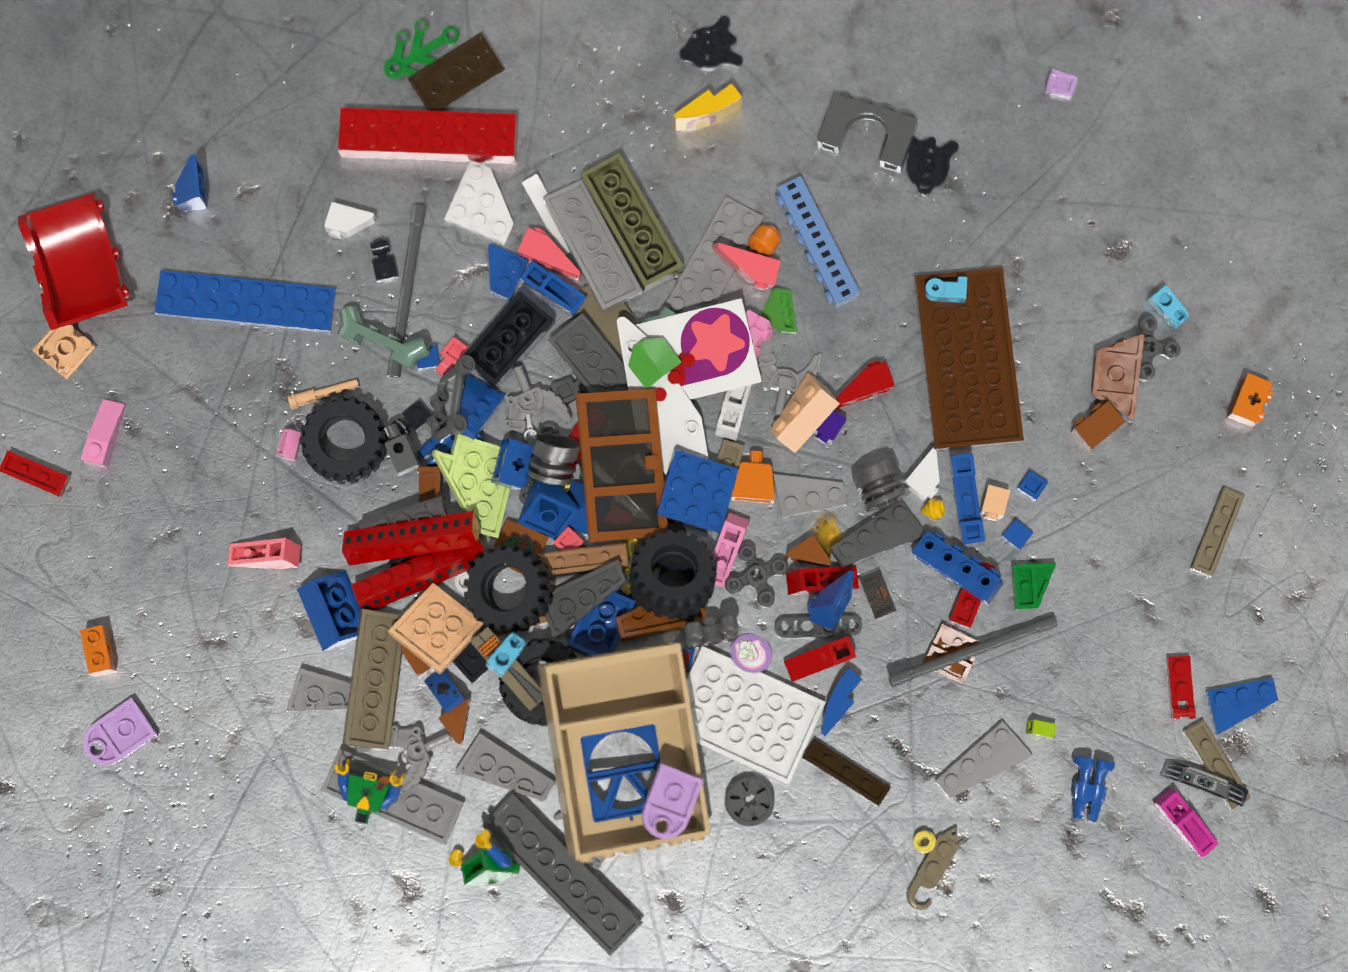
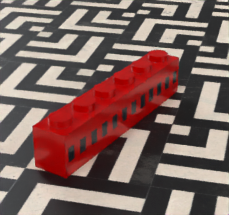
(411, 538)
(413, 576)

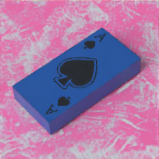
(444, 691)

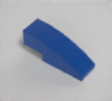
(552, 288)
(839, 701)

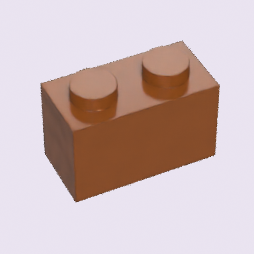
(1097, 426)

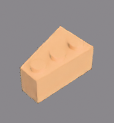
(804, 413)

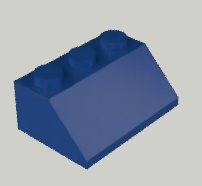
(331, 609)

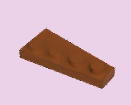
(641, 624)

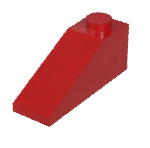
(868, 384)
(815, 579)

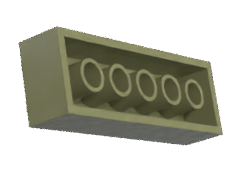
(632, 222)

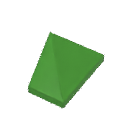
(780, 311)

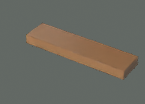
(584, 558)

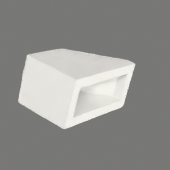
(347, 220)
(925, 477)

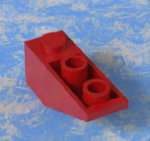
(820, 659)

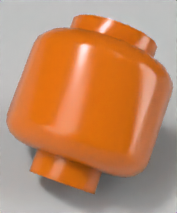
(764, 240)

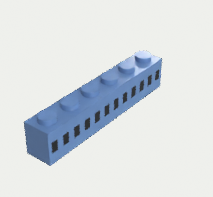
(817, 241)

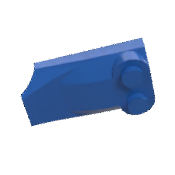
(597, 630)

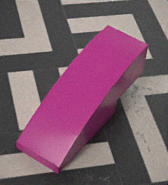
(1185, 822)

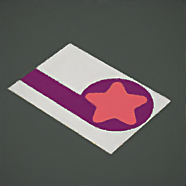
(717, 340)

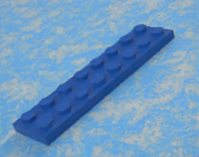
(245, 301)

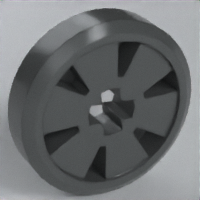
(754, 814)

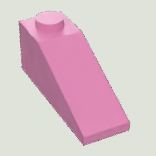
(103, 434)
(728, 546)

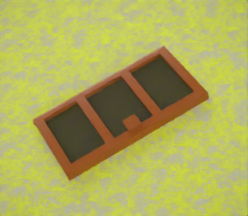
(621, 464)

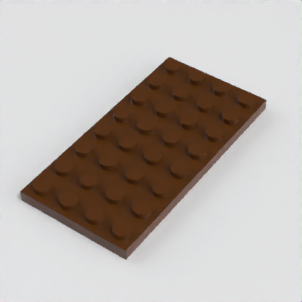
(970, 363)

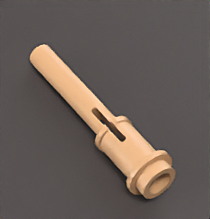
(310, 396)

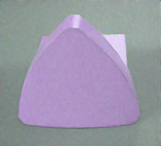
(1061, 84)

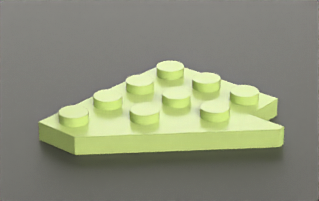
(470, 476)

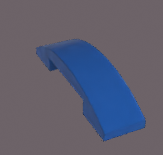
(966, 498)

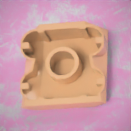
(64, 349)

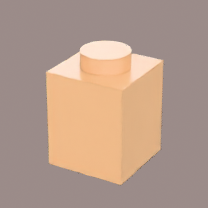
(994, 502)

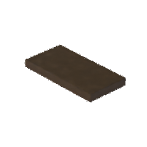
(456, 74)

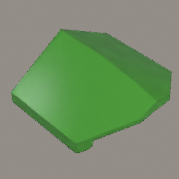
(652, 361)

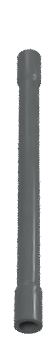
(416, 224)
(1037, 627)

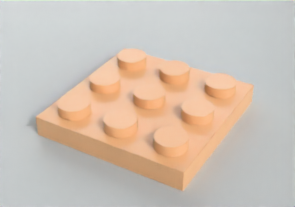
(436, 628)

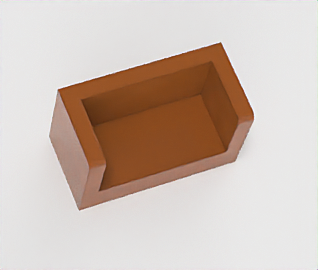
(429, 483)

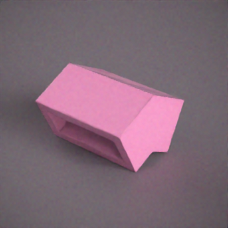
(289, 445)

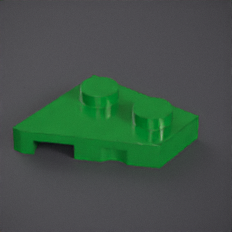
(1030, 584)

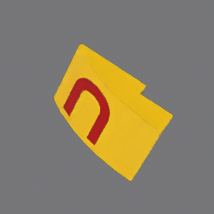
(708, 109)

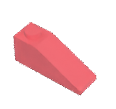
(541, 249)
(750, 266)
(265, 554)

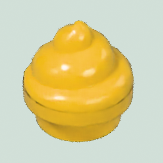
(934, 509)

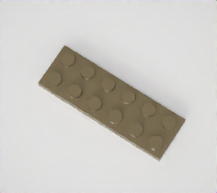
(373, 682)

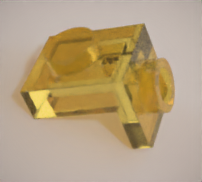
(827, 535)

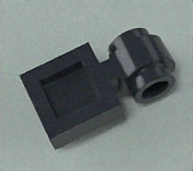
(384, 266)
(415, 416)

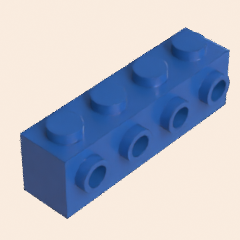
(957, 567)

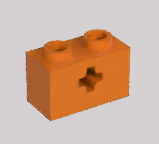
(1242, 409)
(98, 650)

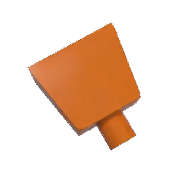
(754, 481)

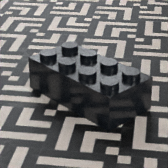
(509, 339)

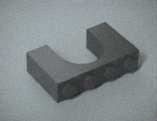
(846, 111)

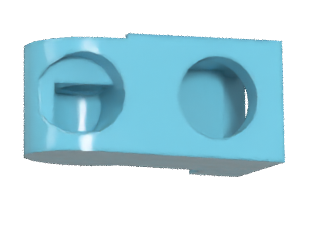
(947, 291)
(1169, 307)
(506, 654)

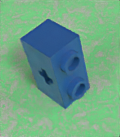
(505, 472)

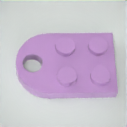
(119, 733)
(670, 799)

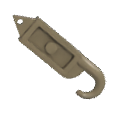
(933, 867)

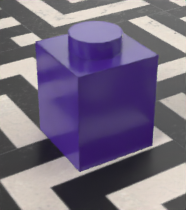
(830, 428)

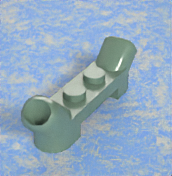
(403, 354)

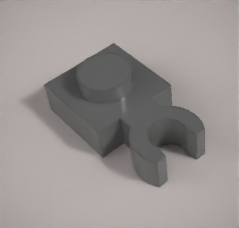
(567, 389)

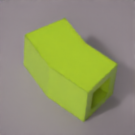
(1041, 729)

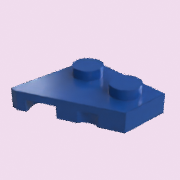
(505, 271)

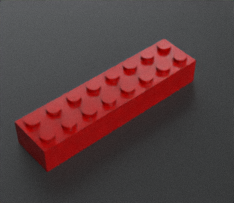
(427, 135)

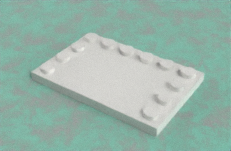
(750, 715)

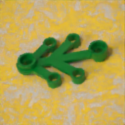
(416, 53)

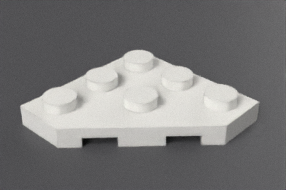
(480, 205)

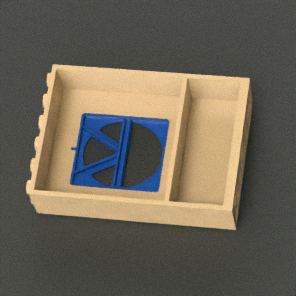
(609, 694)

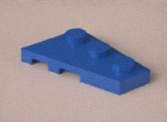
(478, 405)
(1236, 703)

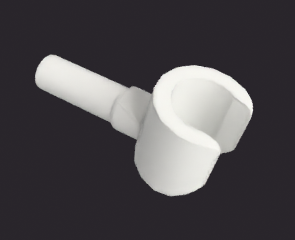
(529, 426)

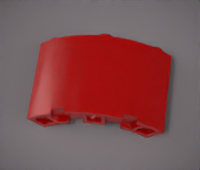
(74, 260)

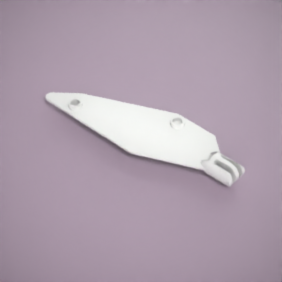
(677, 417)

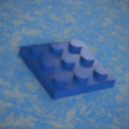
(697, 491)

